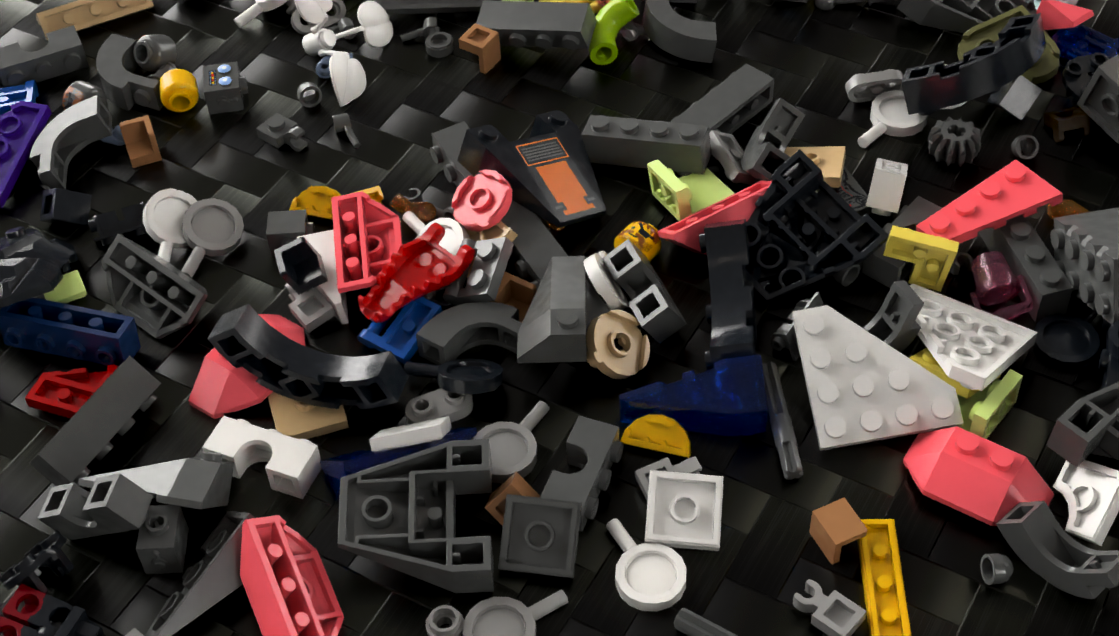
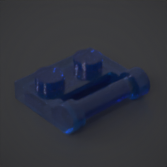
(1084, 41)

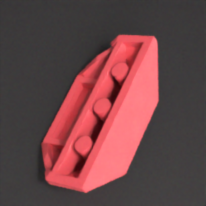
(735, 207)
(363, 239)
(228, 389)
(973, 474)
(286, 581)

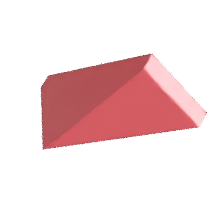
(1062, 15)

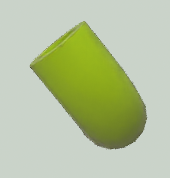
(609, 23)

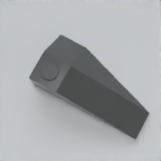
(557, 315)
(184, 482)
(208, 579)

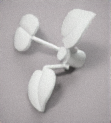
(346, 73)

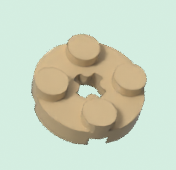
(603, 352)

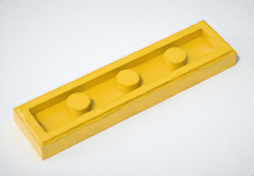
(883, 579)

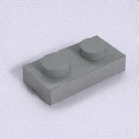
(730, 155)

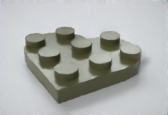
(988, 31)

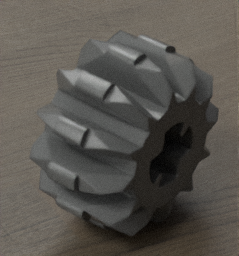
(954, 141)

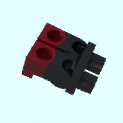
(44, 616)

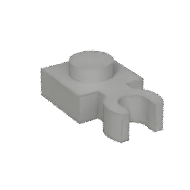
(831, 614)

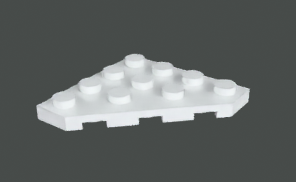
(969, 341)
(865, 387)

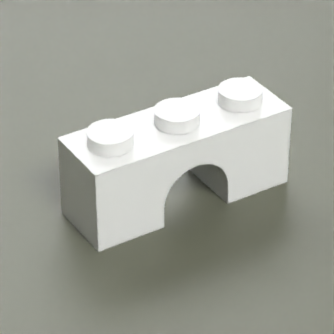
(291, 461)

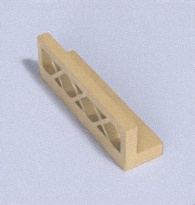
(88, 13)

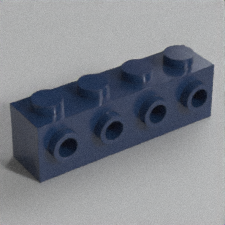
(69, 331)

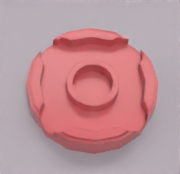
(482, 200)

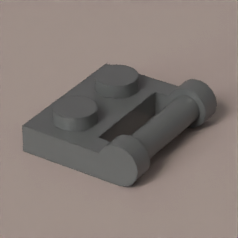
(486, 273)

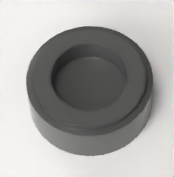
(439, 44)

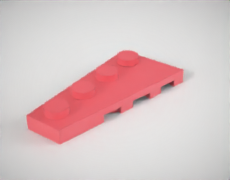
(991, 203)

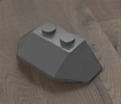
(150, 288)

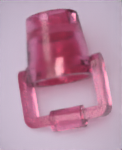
(998, 284)

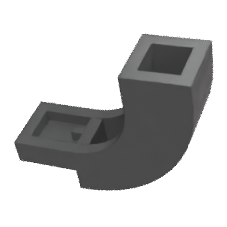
(677, 34)
(115, 68)
(66, 136)
(769, 140)
(897, 316)
(468, 326)
(1056, 555)

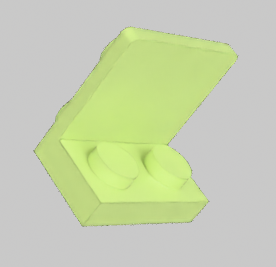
(685, 194)
(988, 407)

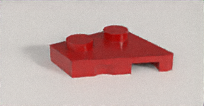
(66, 391)

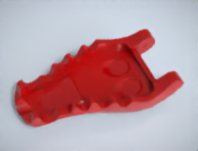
(414, 272)

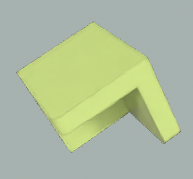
(68, 289)

